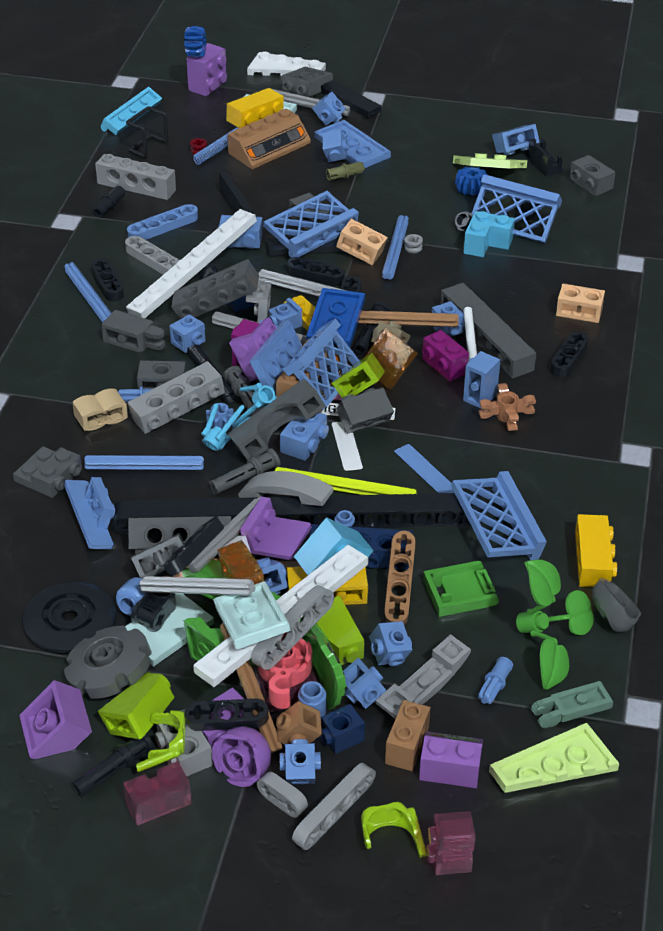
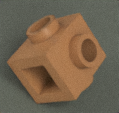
(298, 723)

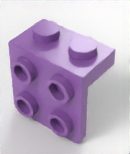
(247, 346)

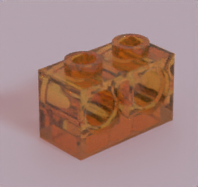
(239, 563)

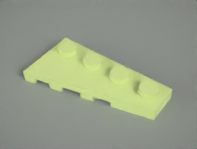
(558, 759)

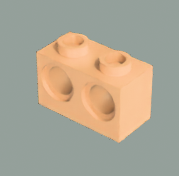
(361, 241)
(580, 303)

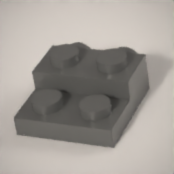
(305, 81)
(49, 470)

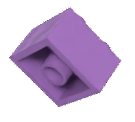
(208, 71)

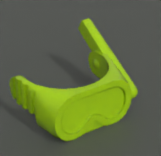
(176, 747)
(392, 815)

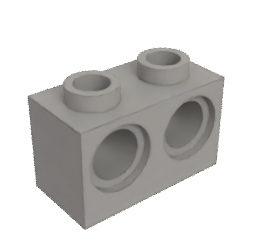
(197, 749)

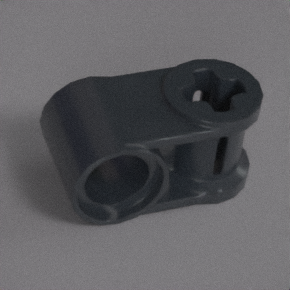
(154, 609)

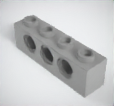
(136, 176)
(176, 397)

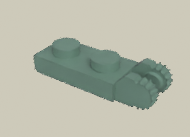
(572, 704)

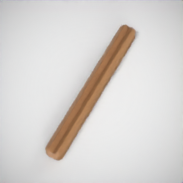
(410, 318)
(252, 691)

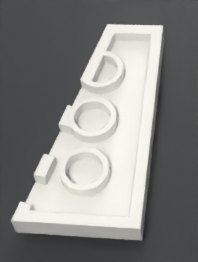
(281, 64)

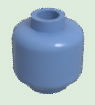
(129, 595)

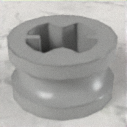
(413, 243)

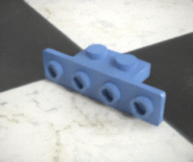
(92, 510)

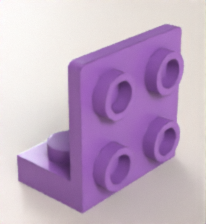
(273, 535)

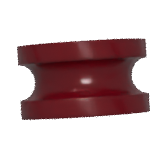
(197, 145)

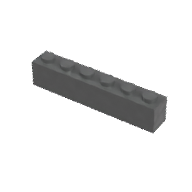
(492, 332)

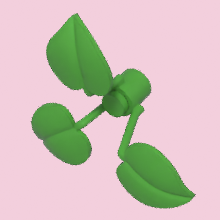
(545, 584)

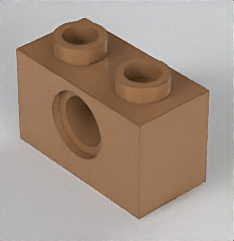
(407, 735)

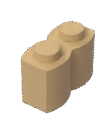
(100, 409)

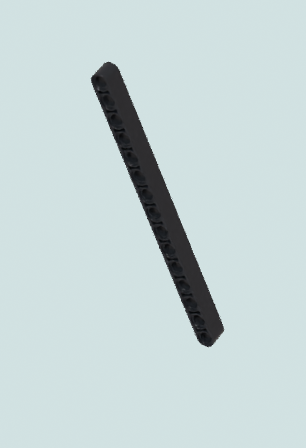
(368, 510)

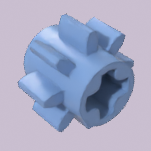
(222, 415)

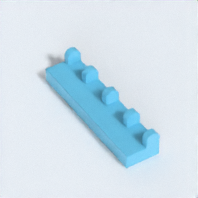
(117, 120)

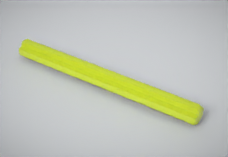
(353, 485)

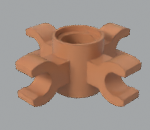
(507, 406)

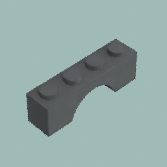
(296, 403)

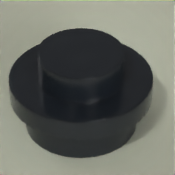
(462, 220)

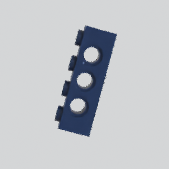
(381, 542)

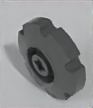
(108, 661)

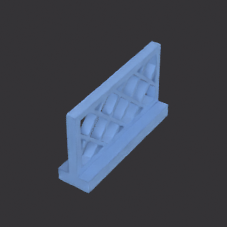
(524, 194)
(320, 233)
(314, 351)
(515, 512)

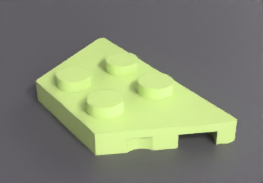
(498, 161)

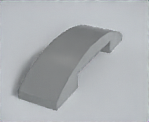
(309, 489)
(429, 678)

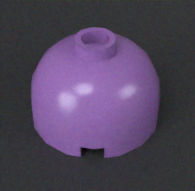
(242, 755)

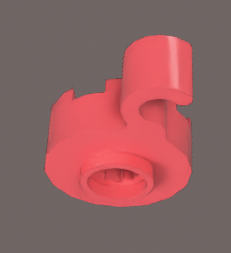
(288, 672)

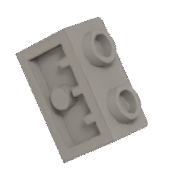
(261, 299)

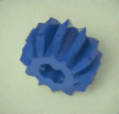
(195, 41)
(469, 180)

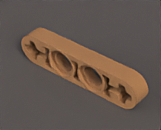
(400, 578)

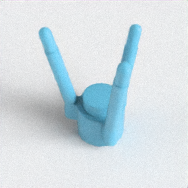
(261, 397)
(215, 437)

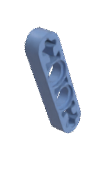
(164, 222)

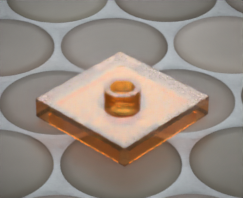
(393, 356)

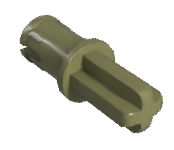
(345, 171)

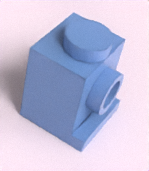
(286, 311)

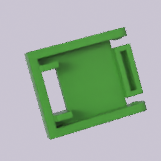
(464, 588)

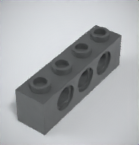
(216, 290)
(140, 528)

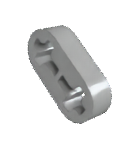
(282, 794)

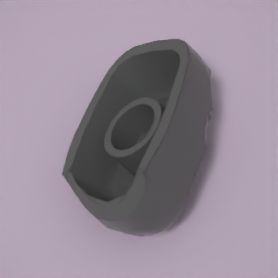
(615, 605)

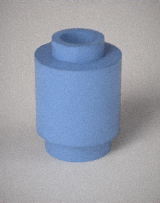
(314, 696)

